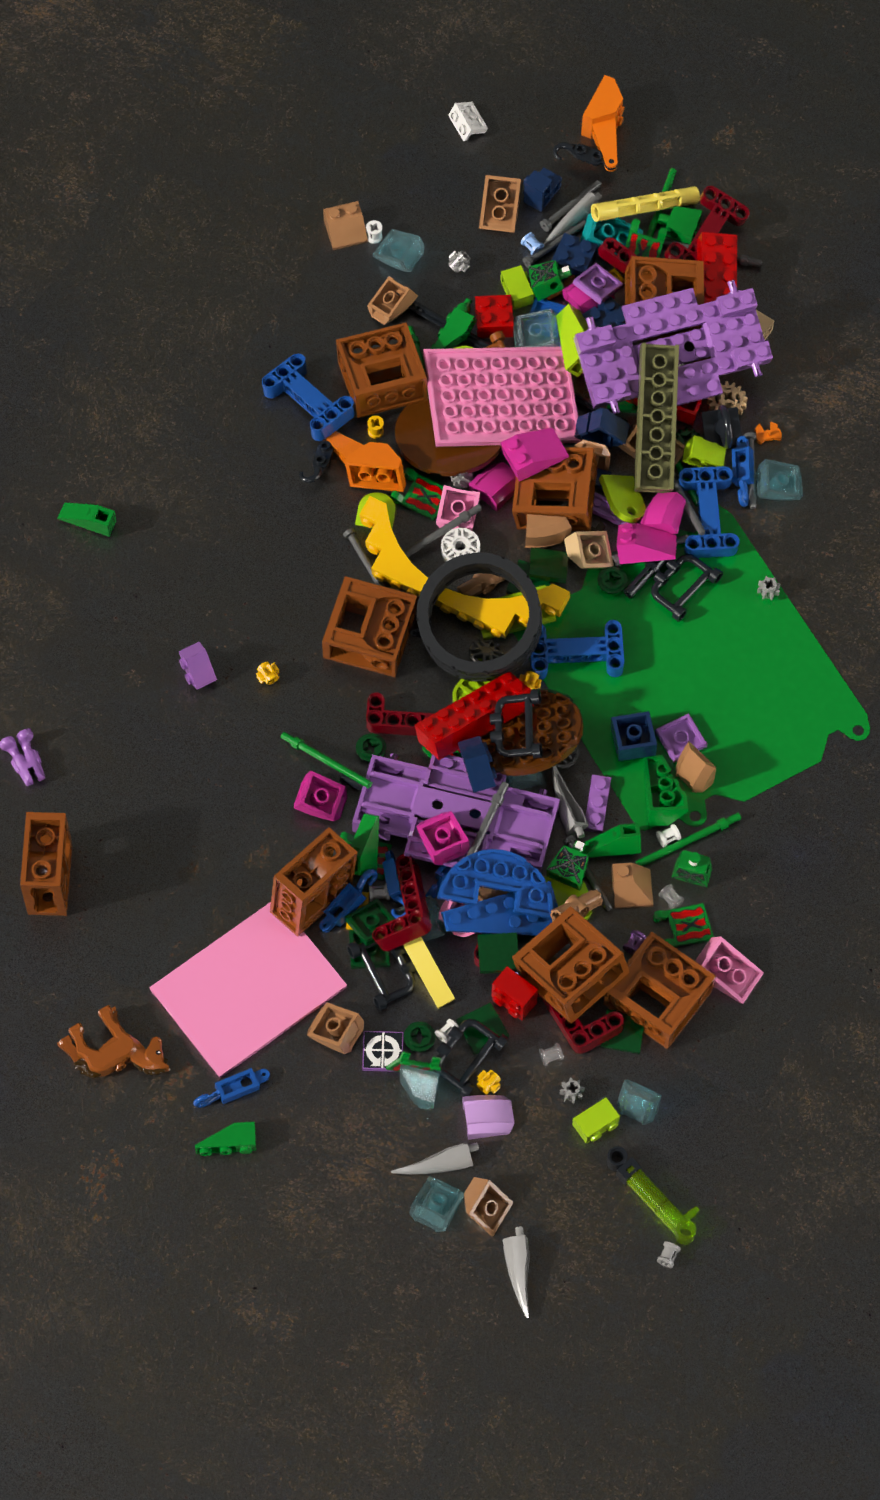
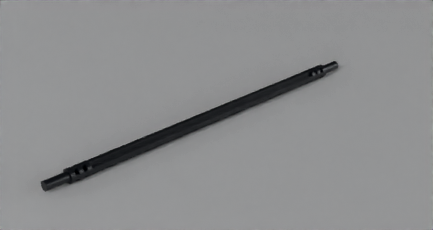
(478, 342)

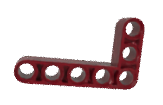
(417, 918)
(586, 1032)

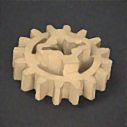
(729, 399)

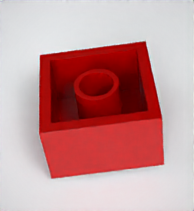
(493, 315)
(514, 993)

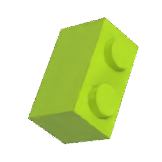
(516, 283)
(703, 453)
(596, 1121)

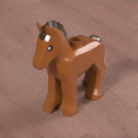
(115, 1052)

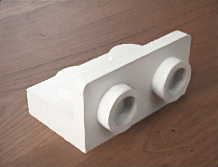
(467, 120)

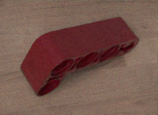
(620, 250)
(386, 716)

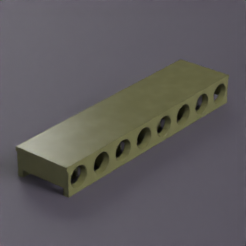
(656, 418)

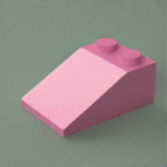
(733, 971)

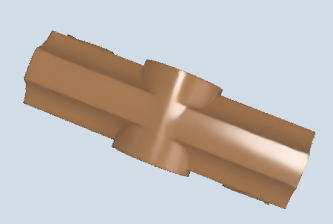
(479, 584)
(581, 904)

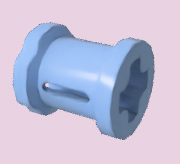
(531, 243)

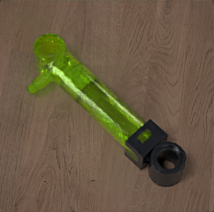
(631, 1174)

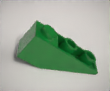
(455, 331)
(89, 517)
(617, 841)
(366, 844)
(234, 1138)

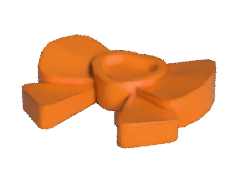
(768, 435)

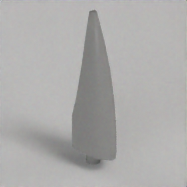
(574, 216)
(570, 812)
(447, 1160)
(517, 1260)

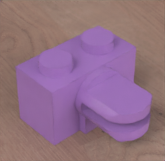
(197, 666)

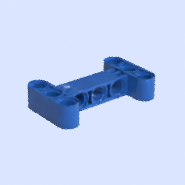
(327, 415)
(709, 511)
(581, 650)

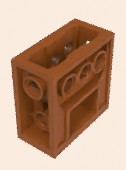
(661, 278)
(382, 375)
(560, 482)
(369, 647)
(46, 863)
(312, 881)
(577, 971)
(667, 978)

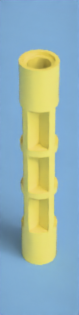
(645, 203)

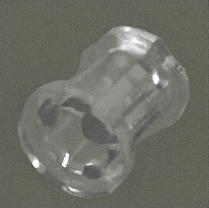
(668, 891)
(551, 1054)

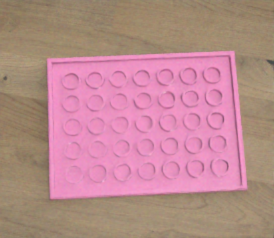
(498, 393)
(247, 989)

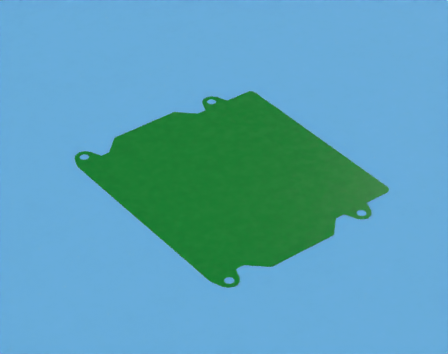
(732, 663)

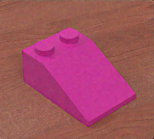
(533, 452)
(644, 544)

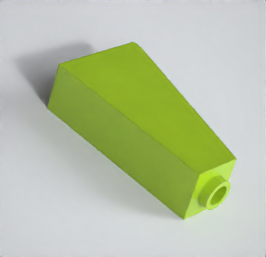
(570, 323)

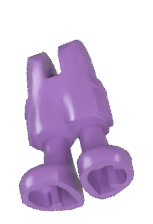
(26, 762)

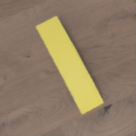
(429, 972)

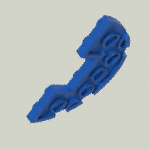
(502, 872)

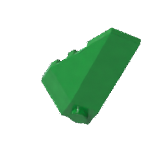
(663, 794)

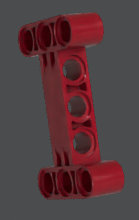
(713, 222)

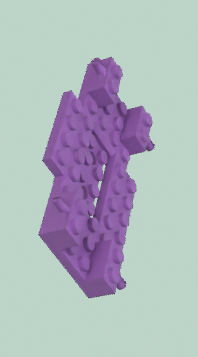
(727, 335)
(407, 790)

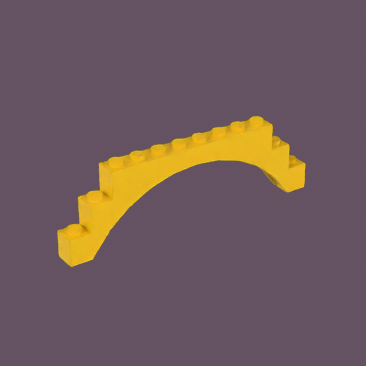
(395, 568)

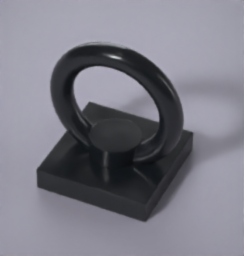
(721, 426)

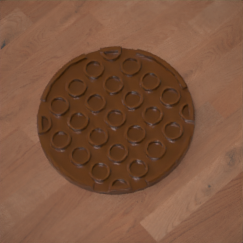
(417, 445)
(555, 726)

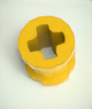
(375, 427)

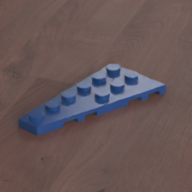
(495, 917)

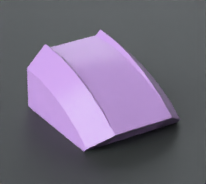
(488, 1115)

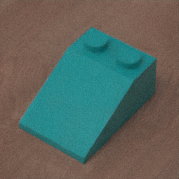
(599, 231)

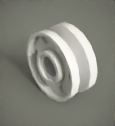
(459, 538)

